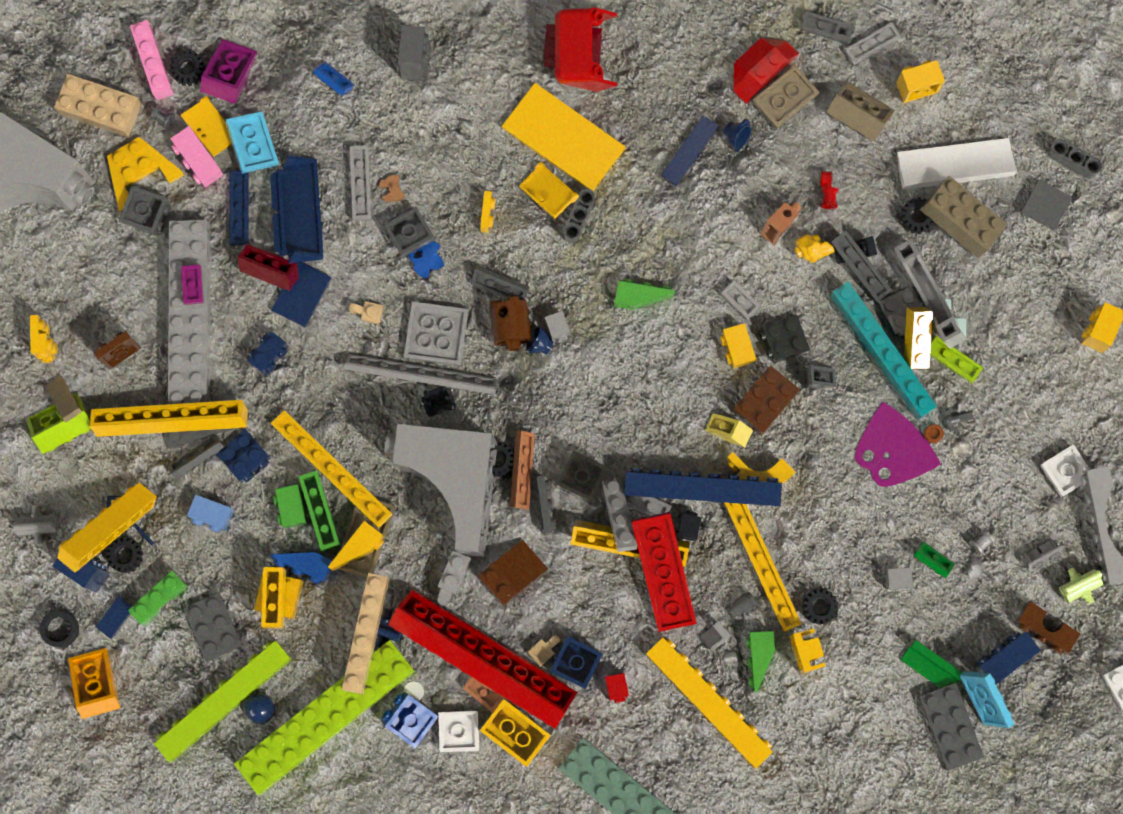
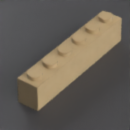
(365, 633)

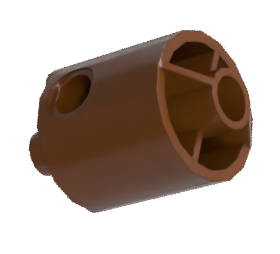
(510, 323)

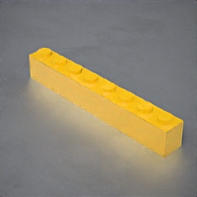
(169, 418)
(709, 703)

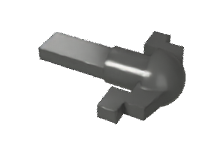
(949, 421)

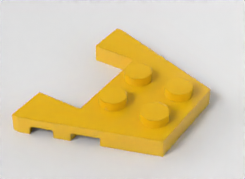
(135, 162)

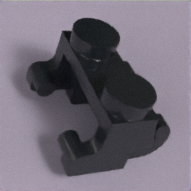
(438, 400)

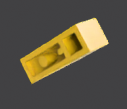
(359, 545)

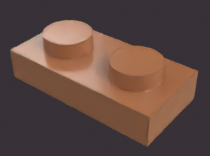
(483, 694)

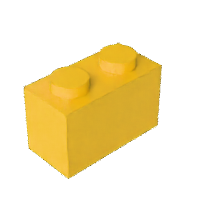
(738, 346)

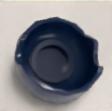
(259, 708)

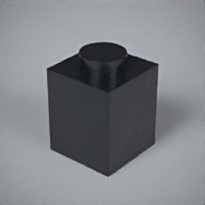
(689, 526)

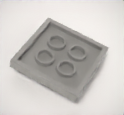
(436, 333)

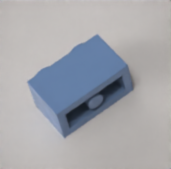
(210, 513)

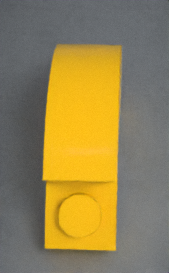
(780, 470)

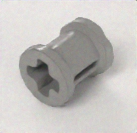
(982, 541)

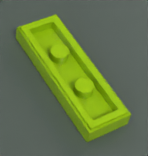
(954, 360)

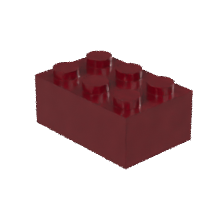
(549, 48)

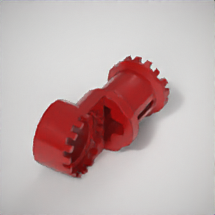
(828, 191)

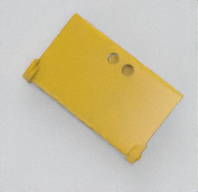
(213, 128)
(545, 185)

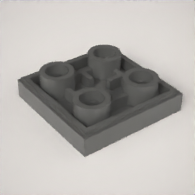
(1046, 205)

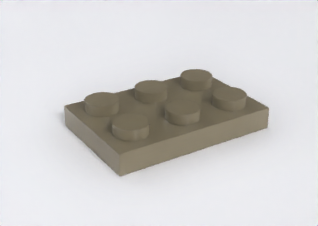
(785, 97)

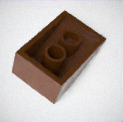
(512, 573)

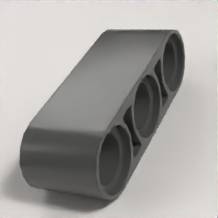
(1071, 150)
(582, 207)

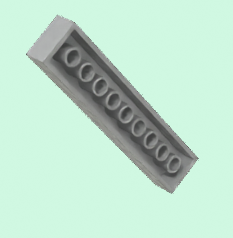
(189, 324)

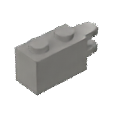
(452, 577)

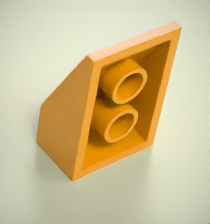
(93, 683)

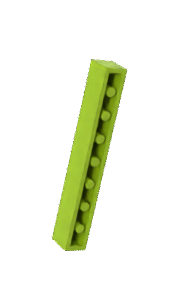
(222, 701)

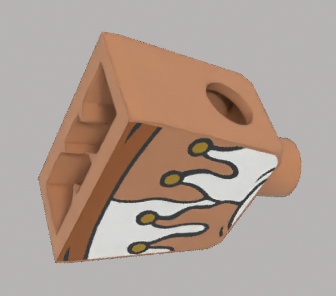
(780, 222)

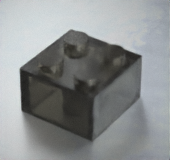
(582, 477)

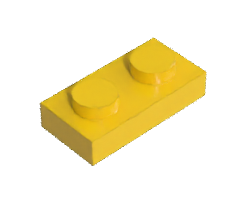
(488, 204)

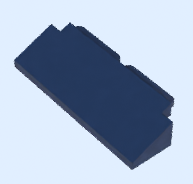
(298, 216)

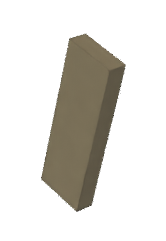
(63, 399)

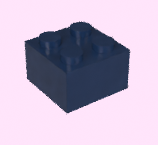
(576, 662)

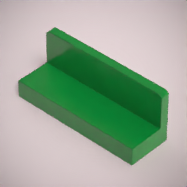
(930, 665)

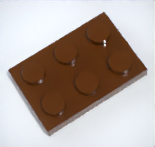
(117, 350)

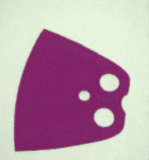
(907, 447)

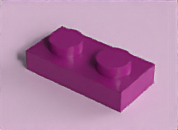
(192, 284)

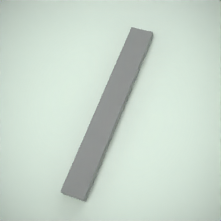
(421, 374)

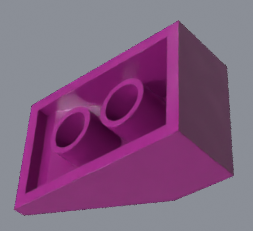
(228, 71)

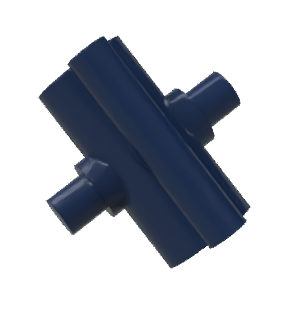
(386, 631)

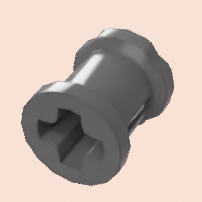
(162, 116)

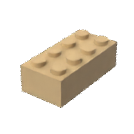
(98, 105)

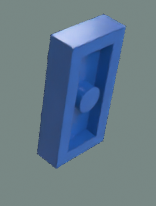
(333, 78)

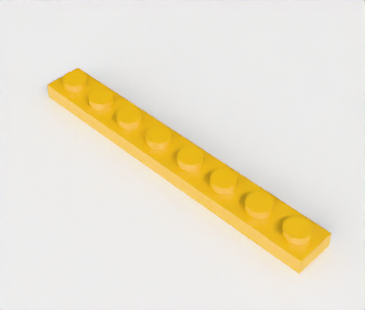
(331, 469)
(763, 565)

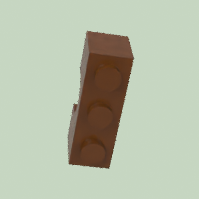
(1032, 621)

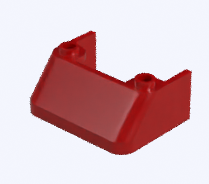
(574, 48)

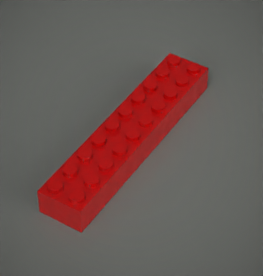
(483, 658)

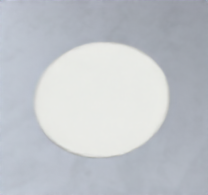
(415, 690)

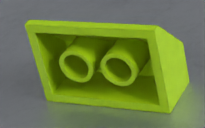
(51, 431)

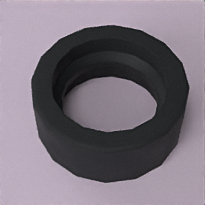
(59, 643)

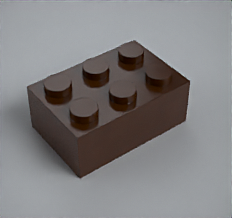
(765, 400)

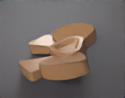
(395, 191)

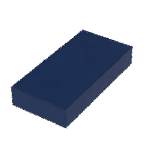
(114, 617)

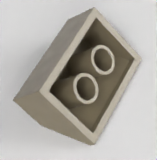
(860, 111)

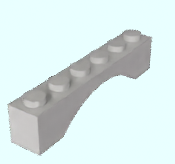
(930, 293)
(1098, 485)

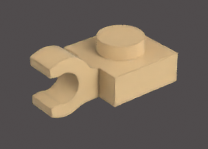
(370, 312)
(543, 651)

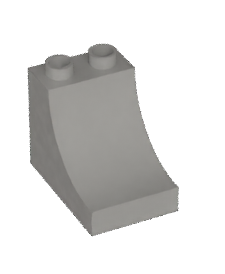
(38, 171)
(459, 467)

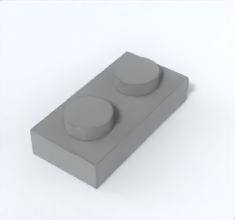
(740, 300)

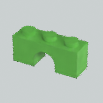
(149, 605)

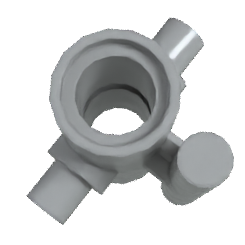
(36, 525)

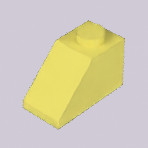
(729, 429)

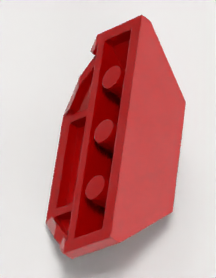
(760, 66)

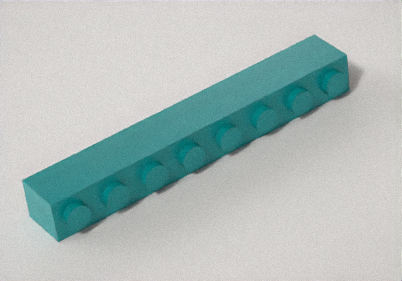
(883, 350)

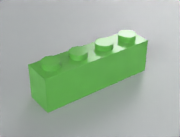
(320, 511)

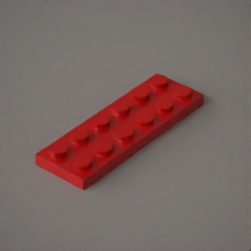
(664, 571)

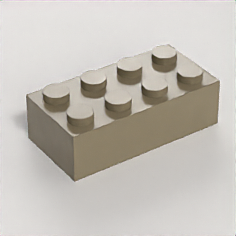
(963, 216)

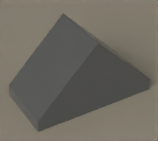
(819, 377)

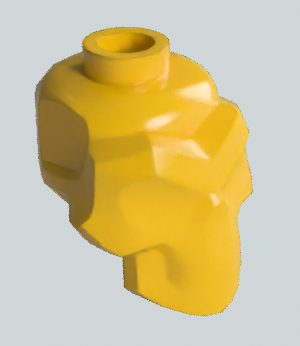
(812, 248)

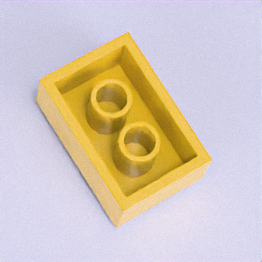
(515, 733)

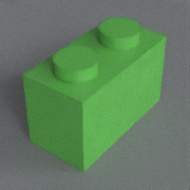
(290, 506)

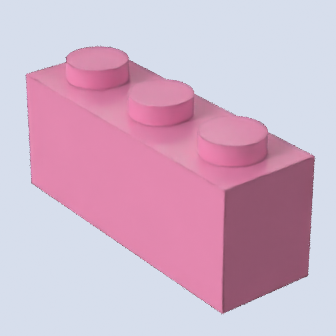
(196, 157)

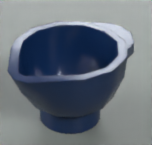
(738, 133)
(540, 342)

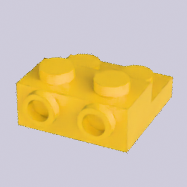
(42, 345)

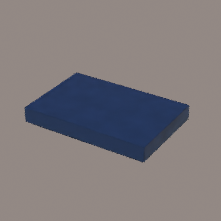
(303, 297)

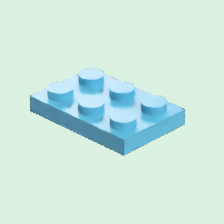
(252, 142)
(987, 699)

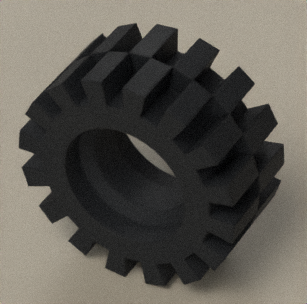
(187, 57)
(907, 220)
(508, 462)
(112, 555)
(812, 615)

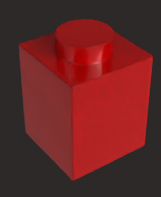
(617, 687)

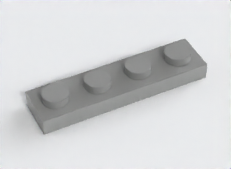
(360, 183)
(619, 515)

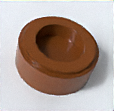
(933, 433)

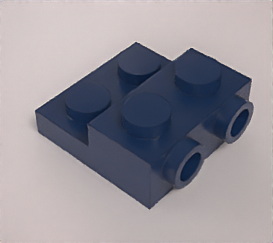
(244, 456)

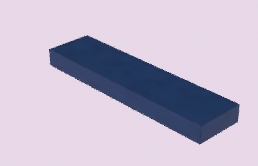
(689, 151)
(239, 208)

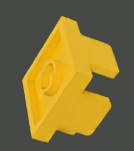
(806, 651)

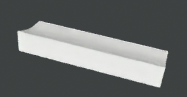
(960, 161)

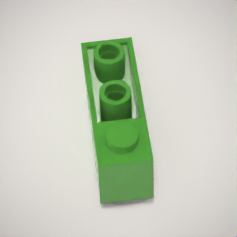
(633, 295)
(761, 652)

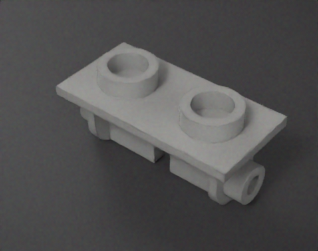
(1050, 552)

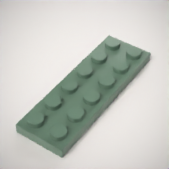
(609, 783)

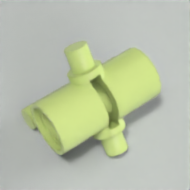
(1081, 585)

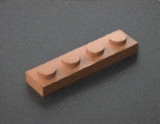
(522, 470)

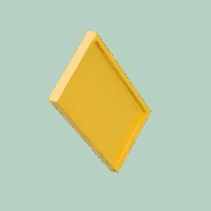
(563, 137)

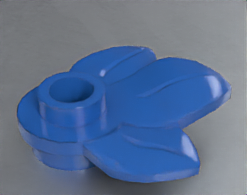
(428, 261)

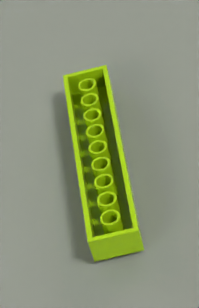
(321, 721)

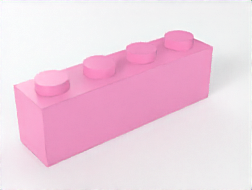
(152, 60)

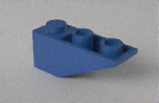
(307, 563)

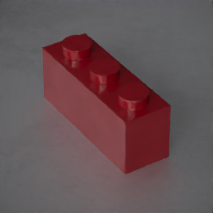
(268, 267)

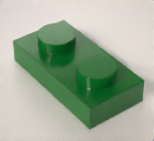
(934, 559)

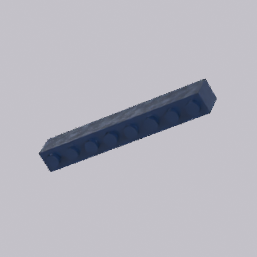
(703, 488)

